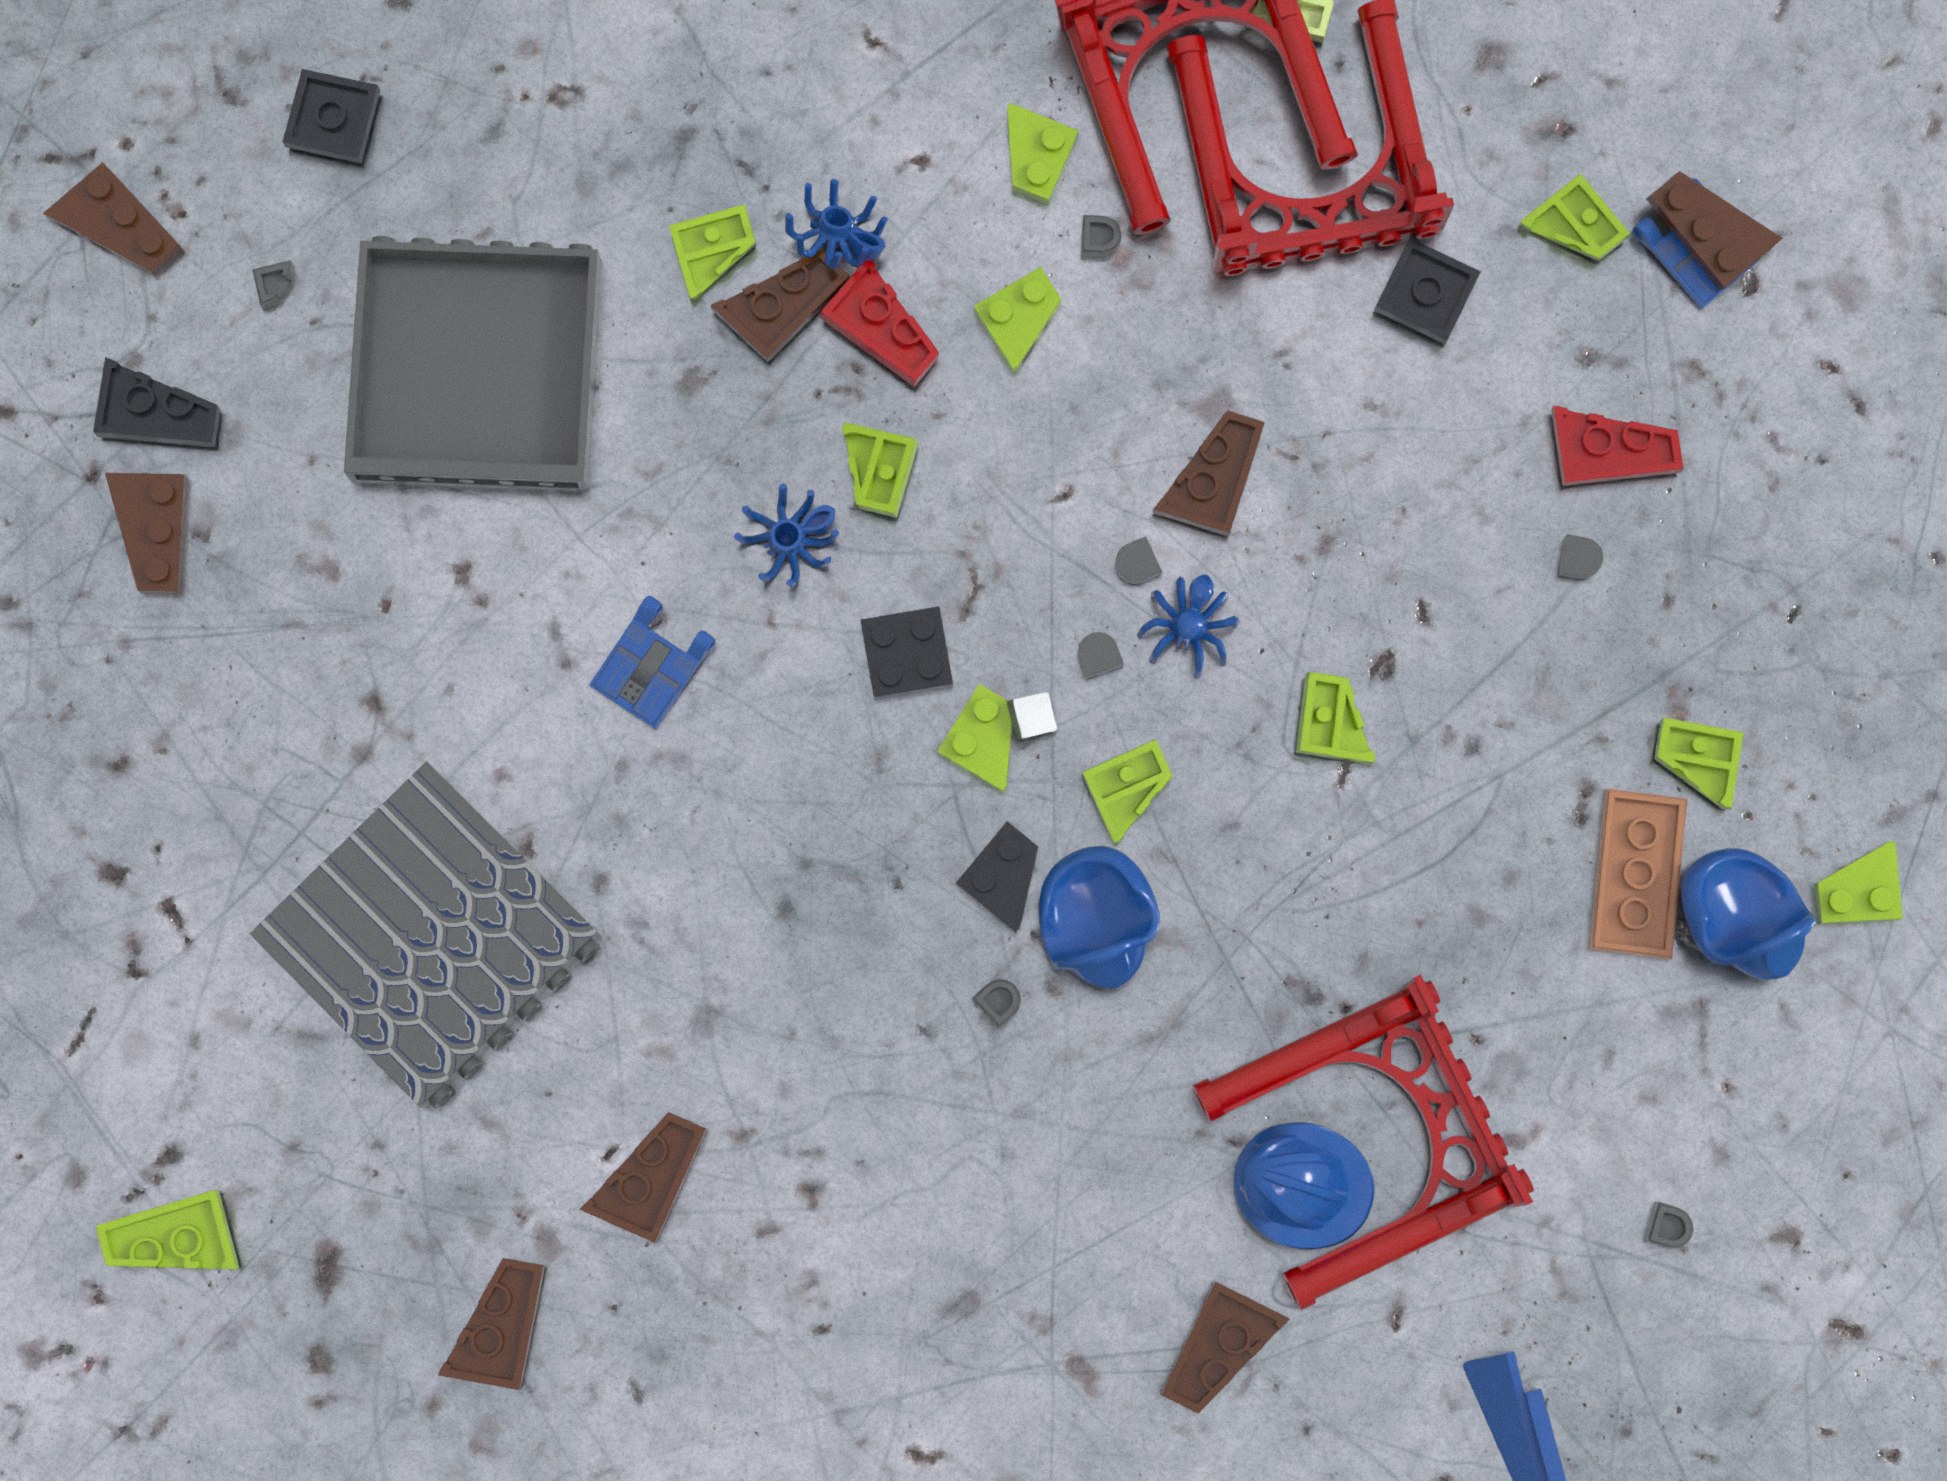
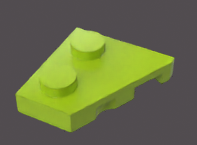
(1577, 220)
(711, 246)
(879, 467)
(1330, 721)
(1127, 785)

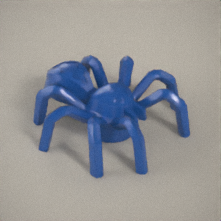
(837, 227)
(789, 537)
(1190, 623)

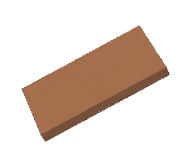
(1638, 874)

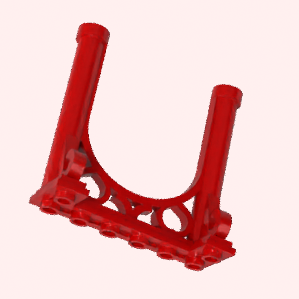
(1111, 100)
(1234, 238)
(1420, 1224)

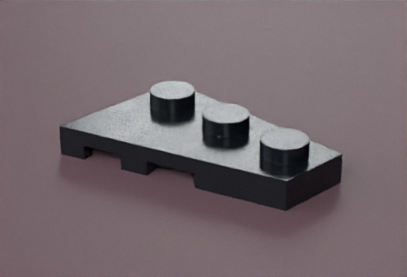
(147, 410)

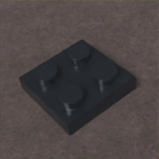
(331, 116)
(1427, 291)
(906, 653)

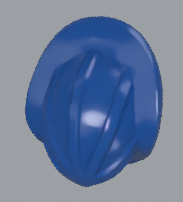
(1745, 913)
(1097, 915)
(1304, 1185)

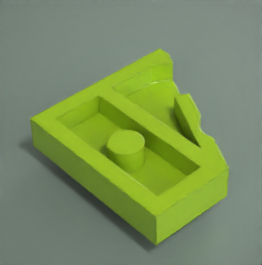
(1037, 152)
(1018, 315)
(981, 738)
(1701, 757)
(1862, 890)

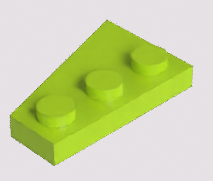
(172, 1236)

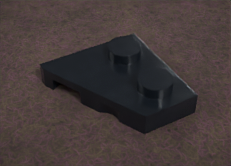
(1002, 876)

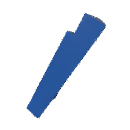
(1515, 1418)

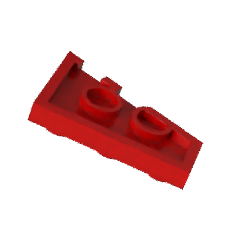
(876, 321)
(1610, 450)

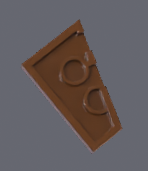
(113, 217)
(1711, 229)
(780, 306)
(1214, 479)
(152, 527)
(649, 1180)
(500, 1330)
(1219, 1345)

